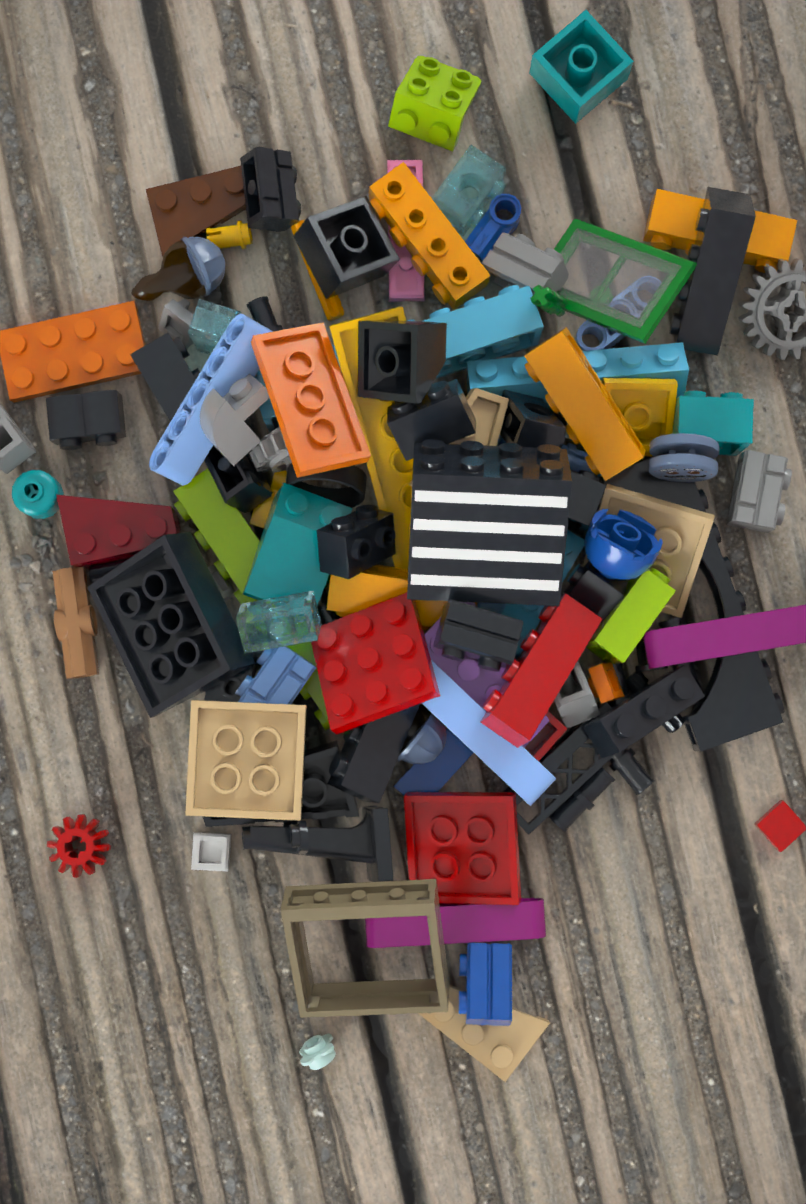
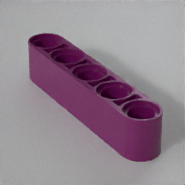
(725, 636)
(462, 925)

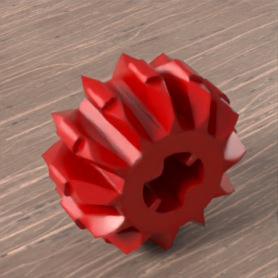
(71, 832)

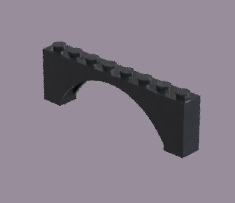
(738, 692)

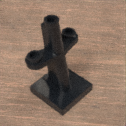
(363, 843)

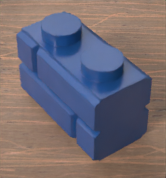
(487, 984)

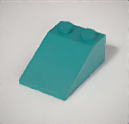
(289, 545)

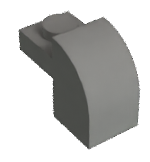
(224, 417)
(14, 445)

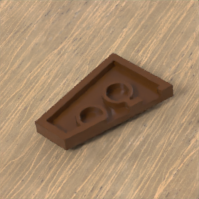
(195, 204)

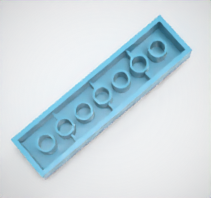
(473, 333)

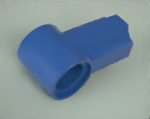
(491, 227)

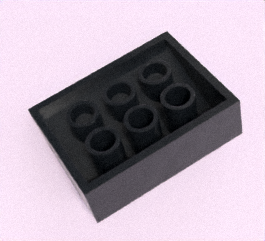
(170, 623)

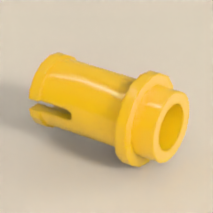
(231, 235)

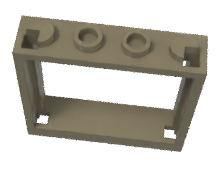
(361, 902)

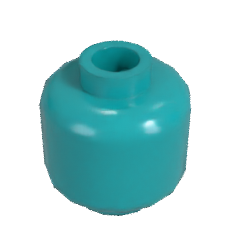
(27, 486)

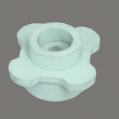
(317, 1051)

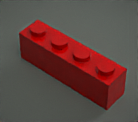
(540, 671)

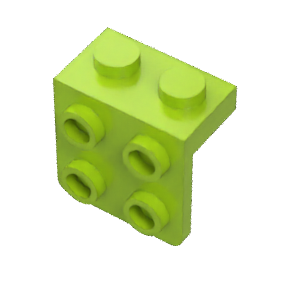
(433, 102)

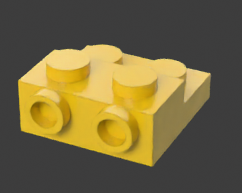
(645, 405)

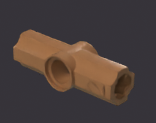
(75, 622)

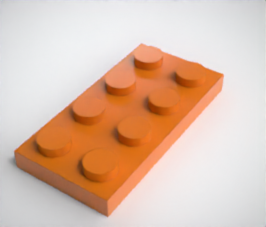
(71, 351)
(310, 399)

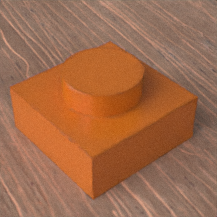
(605, 683)

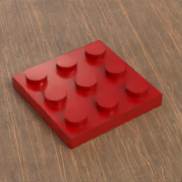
(374, 664)
(465, 845)

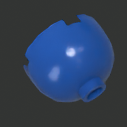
(621, 544)

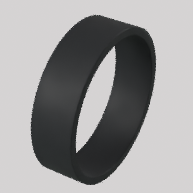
(350, 476)

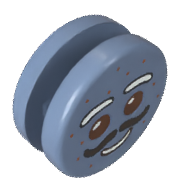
(683, 457)

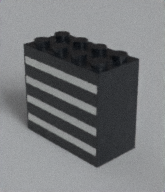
(488, 522)

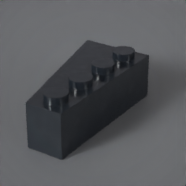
(719, 251)
(318, 797)

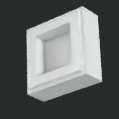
(211, 851)

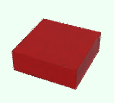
(780, 826)

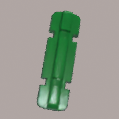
(549, 300)

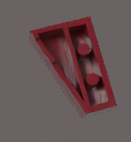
(111, 529)

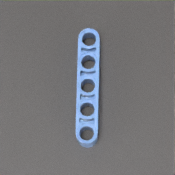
(184, 442)
(510, 763)

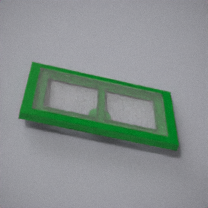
(619, 279)

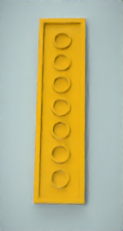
(387, 466)

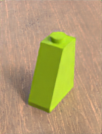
(631, 617)

